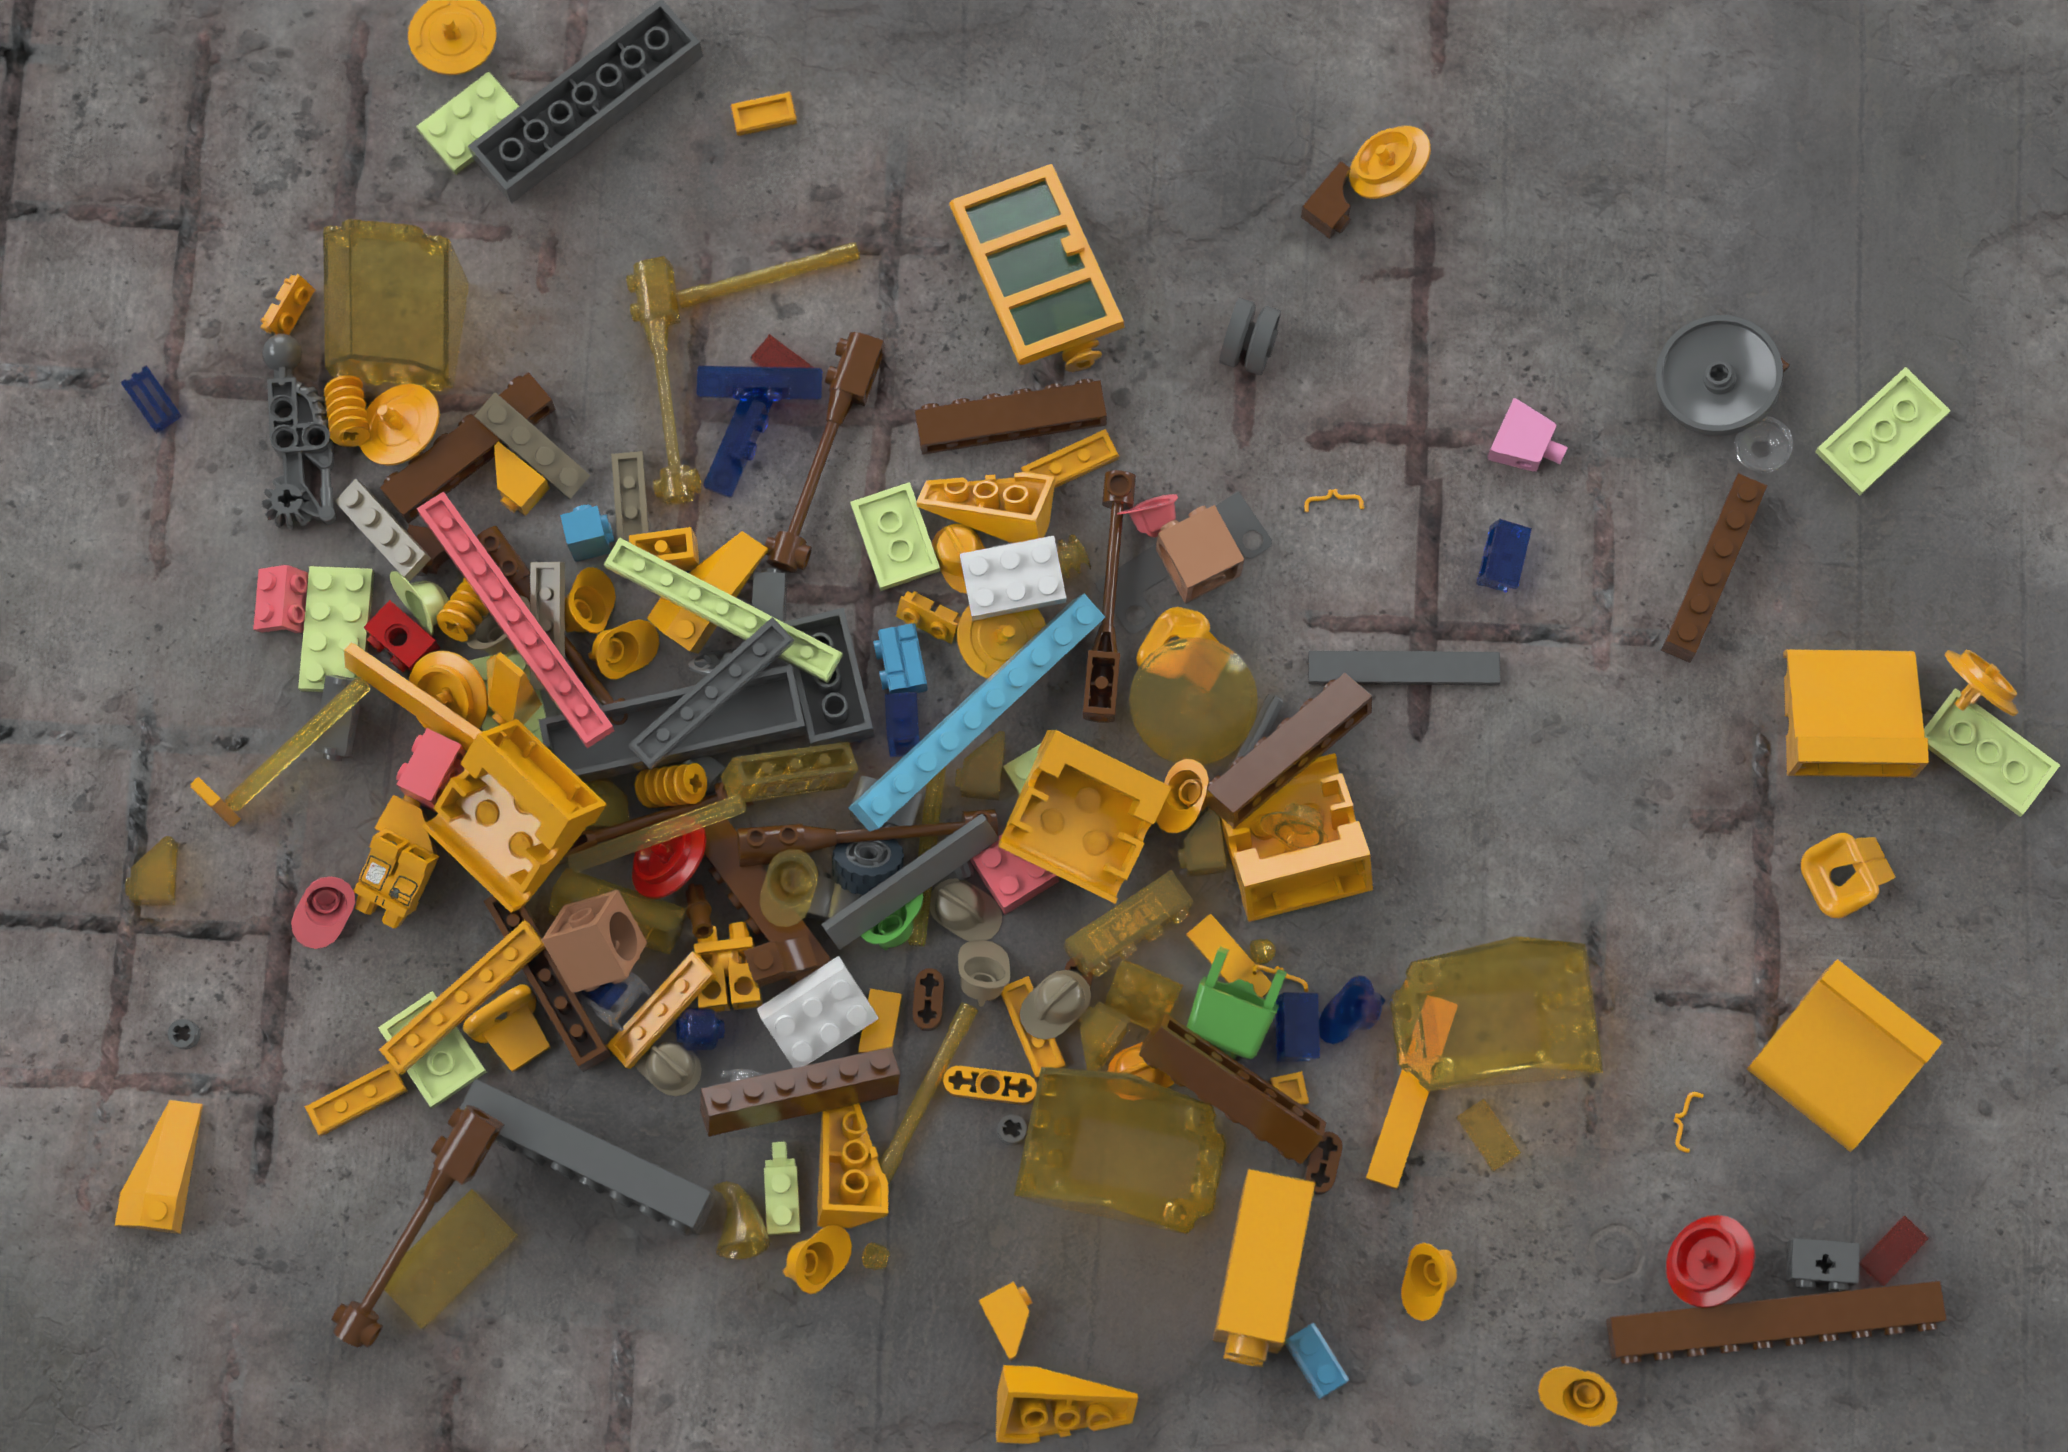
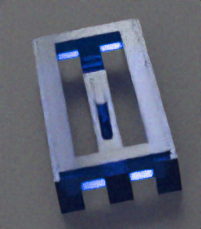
(137, 379)

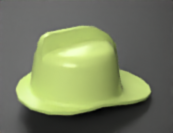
(421, 598)

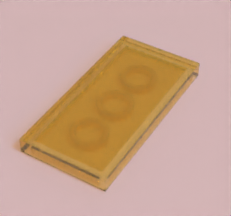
(448, 1258)

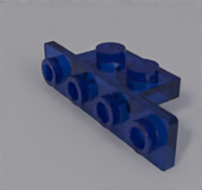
(759, 383)
(738, 446)

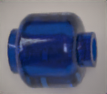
(699, 1029)

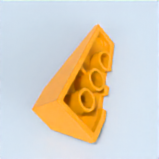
(1005, 507)
(724, 569)
(509, 691)
(850, 1176)
(160, 1179)
(1045, 1403)

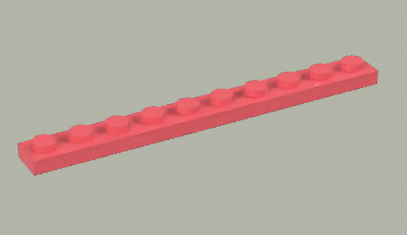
(515, 620)

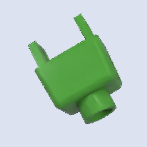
(1233, 1013)

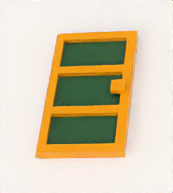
(1036, 264)

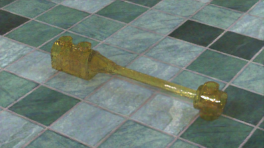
(656, 310)

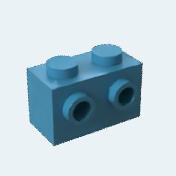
(587, 532)

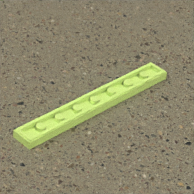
(717, 606)

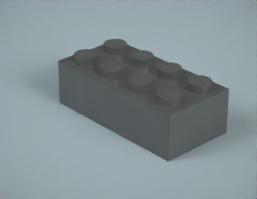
(837, 708)

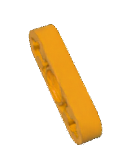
(967, 1072)

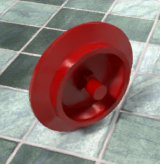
(668, 865)
(1710, 1261)

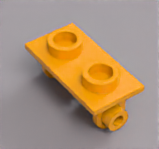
(293, 299)
(917, 610)

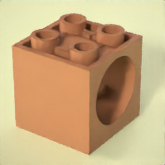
(1199, 553)
(594, 942)

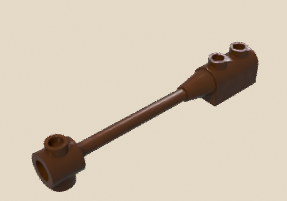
(849, 384)
(519, 578)
(1104, 658)
(591, 838)
(763, 843)
(455, 1160)

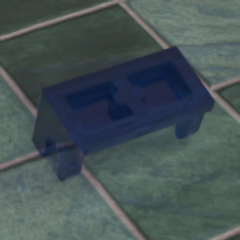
(1504, 555)
(1297, 1027)

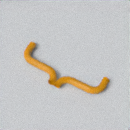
(1329, 495)
(1273, 971)
(1680, 1124)

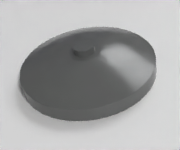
(1719, 375)

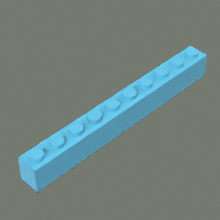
(976, 713)

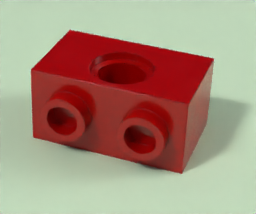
(391, 622)

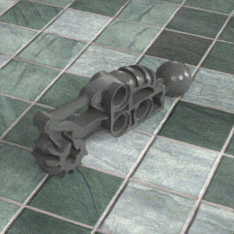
(305, 422)

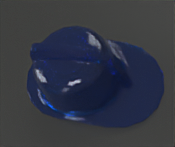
(1350, 1010)

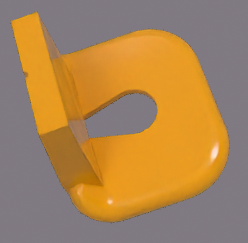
(1174, 623)
(1862, 887)
(515, 1038)

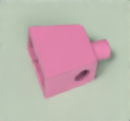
(1525, 439)

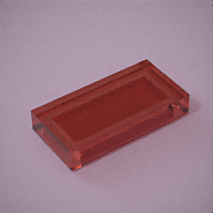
(775, 354)
(1893, 1250)

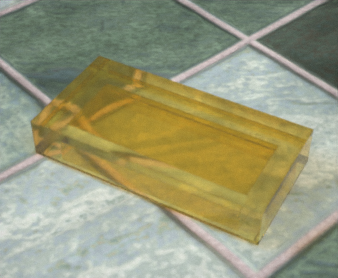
(1488, 1135)

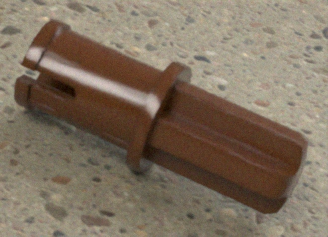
(699, 911)

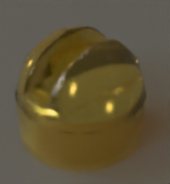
(1262, 951)
(869, 1254)

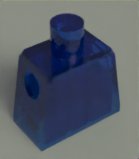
(902, 722)

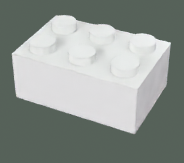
(1013, 578)
(817, 1013)

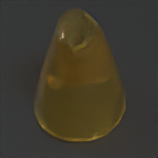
(743, 1229)

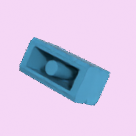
(901, 659)
(1316, 1361)

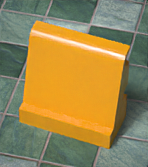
(1853, 714)
(512, 812)
(1083, 815)
(1286, 880)
(1844, 1055)

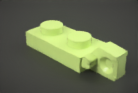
(781, 1192)

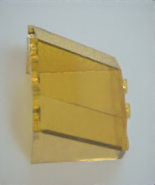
(392, 304)
(1498, 1015)
(1121, 1150)

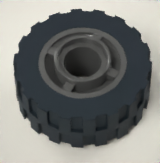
(865, 864)

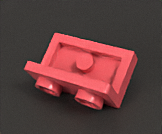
(280, 599)

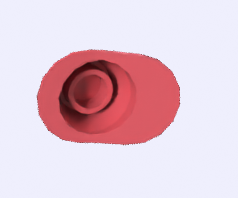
(1153, 514)
(323, 912)

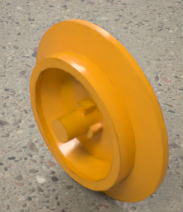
(452, 35)
(1389, 162)
(400, 424)
(994, 640)
(1982, 680)
(454, 684)

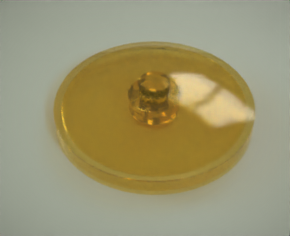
(1193, 700)

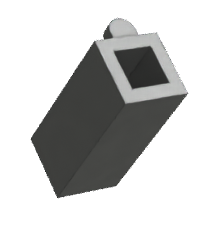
(770, 592)
(340, 737)

